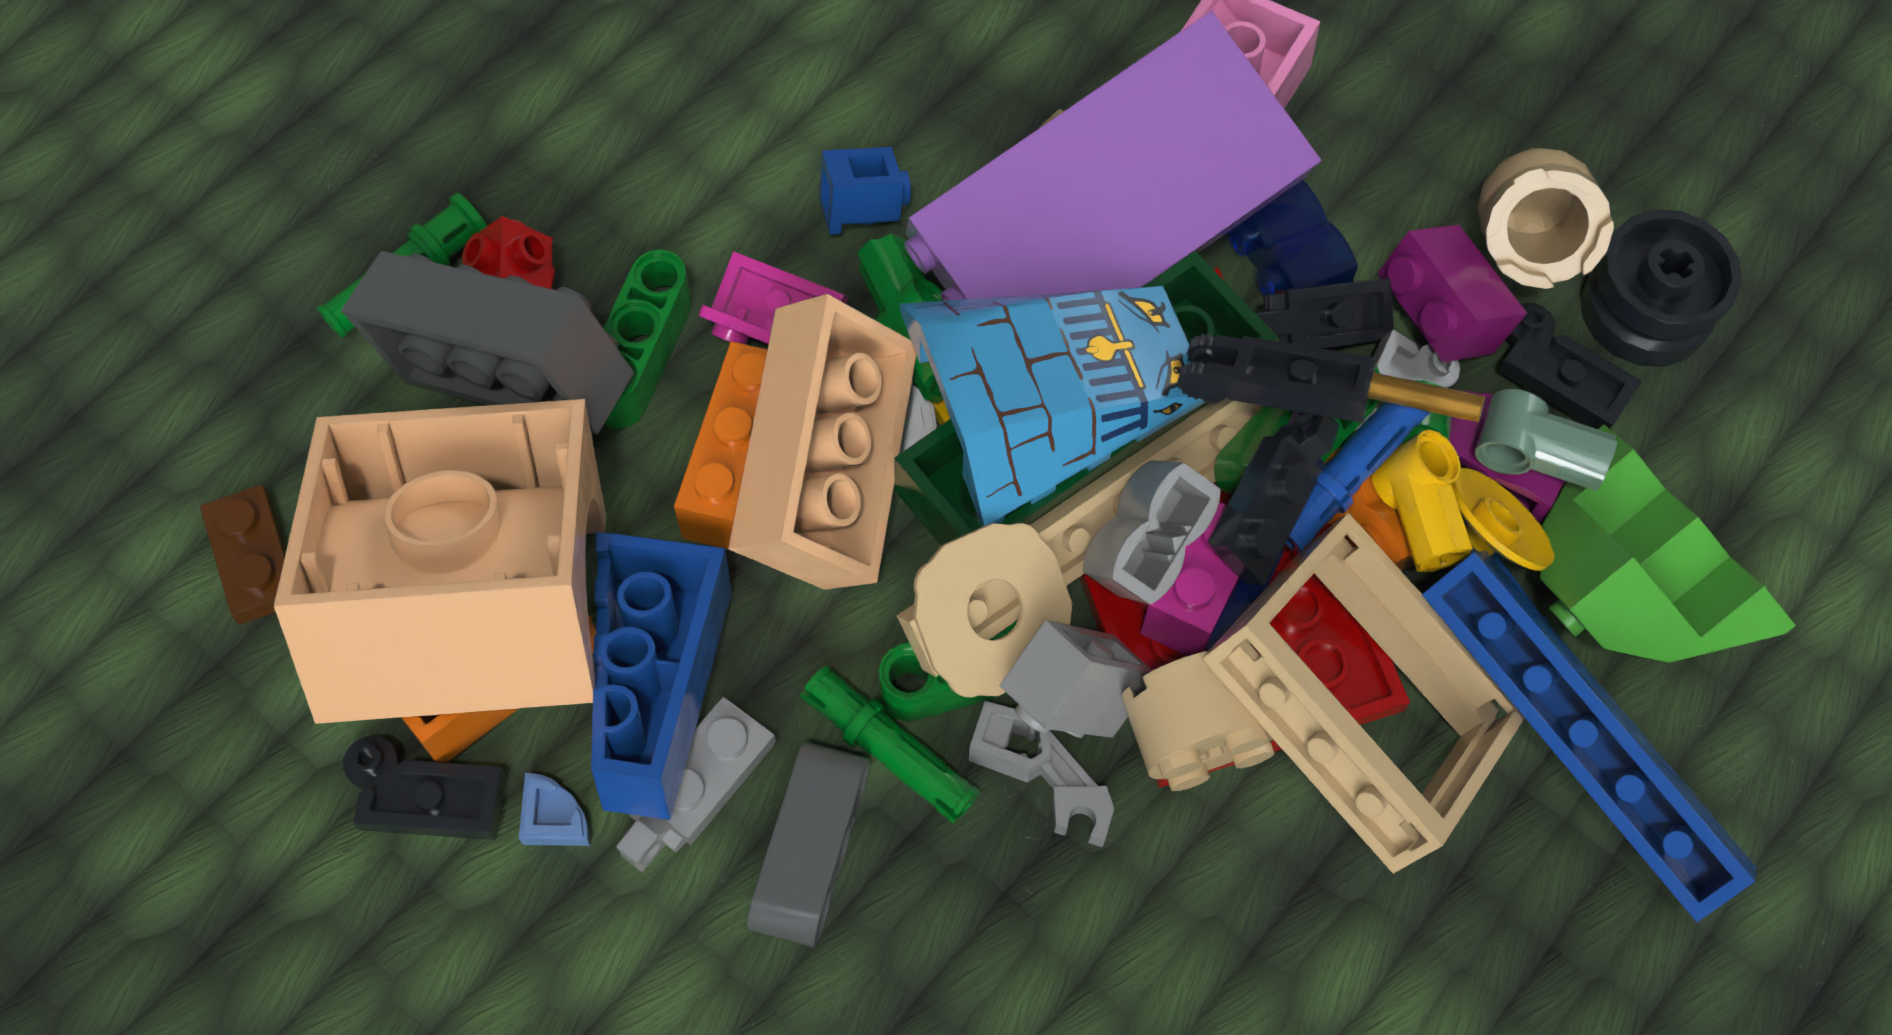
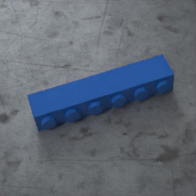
(1592, 735)

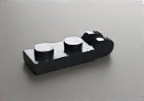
(1278, 376)

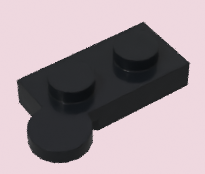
(1566, 371)
(422, 794)

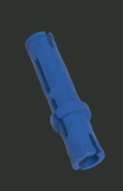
(1352, 467)

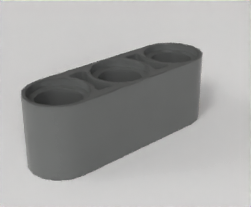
(808, 844)

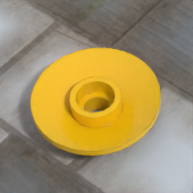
(1500, 522)

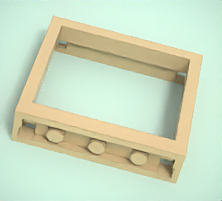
(1322, 734)

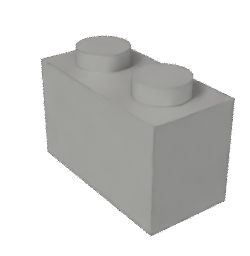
(1074, 680)

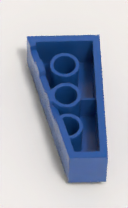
(653, 659)

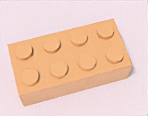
(824, 445)

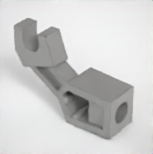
(1072, 787)

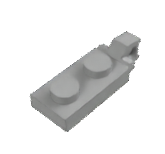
(719, 761)

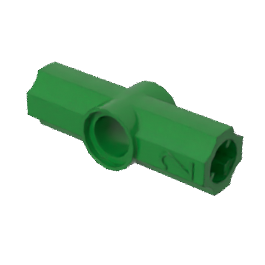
(893, 281)

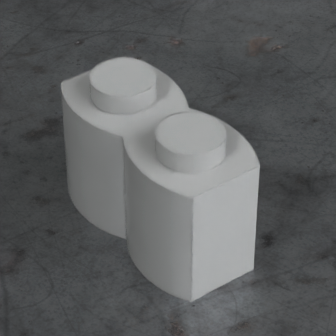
(1156, 517)

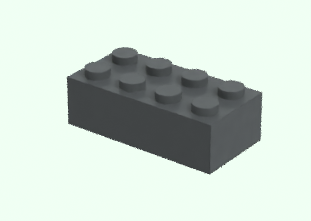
(487, 336)

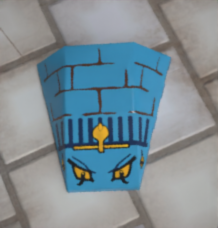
(1050, 383)

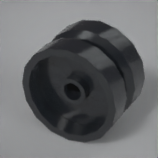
(1660, 288)

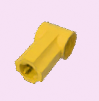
(1418, 485)

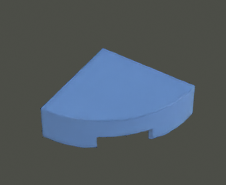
(551, 815)

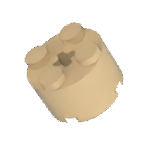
(1192, 724)

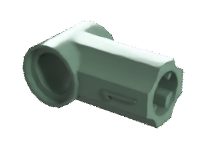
(1524, 436)

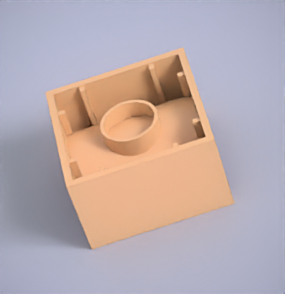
(443, 561)

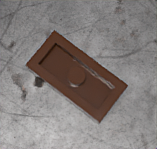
(246, 551)

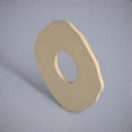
(944, 590)

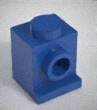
(861, 187)

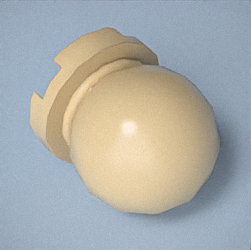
(1544, 217)

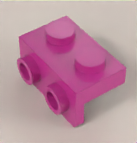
(751, 295)

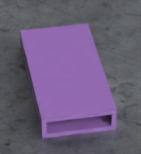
(1119, 179)

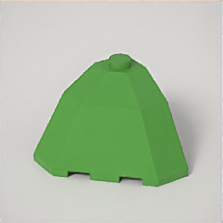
(1649, 571)

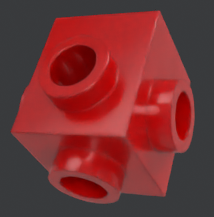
(511, 250)

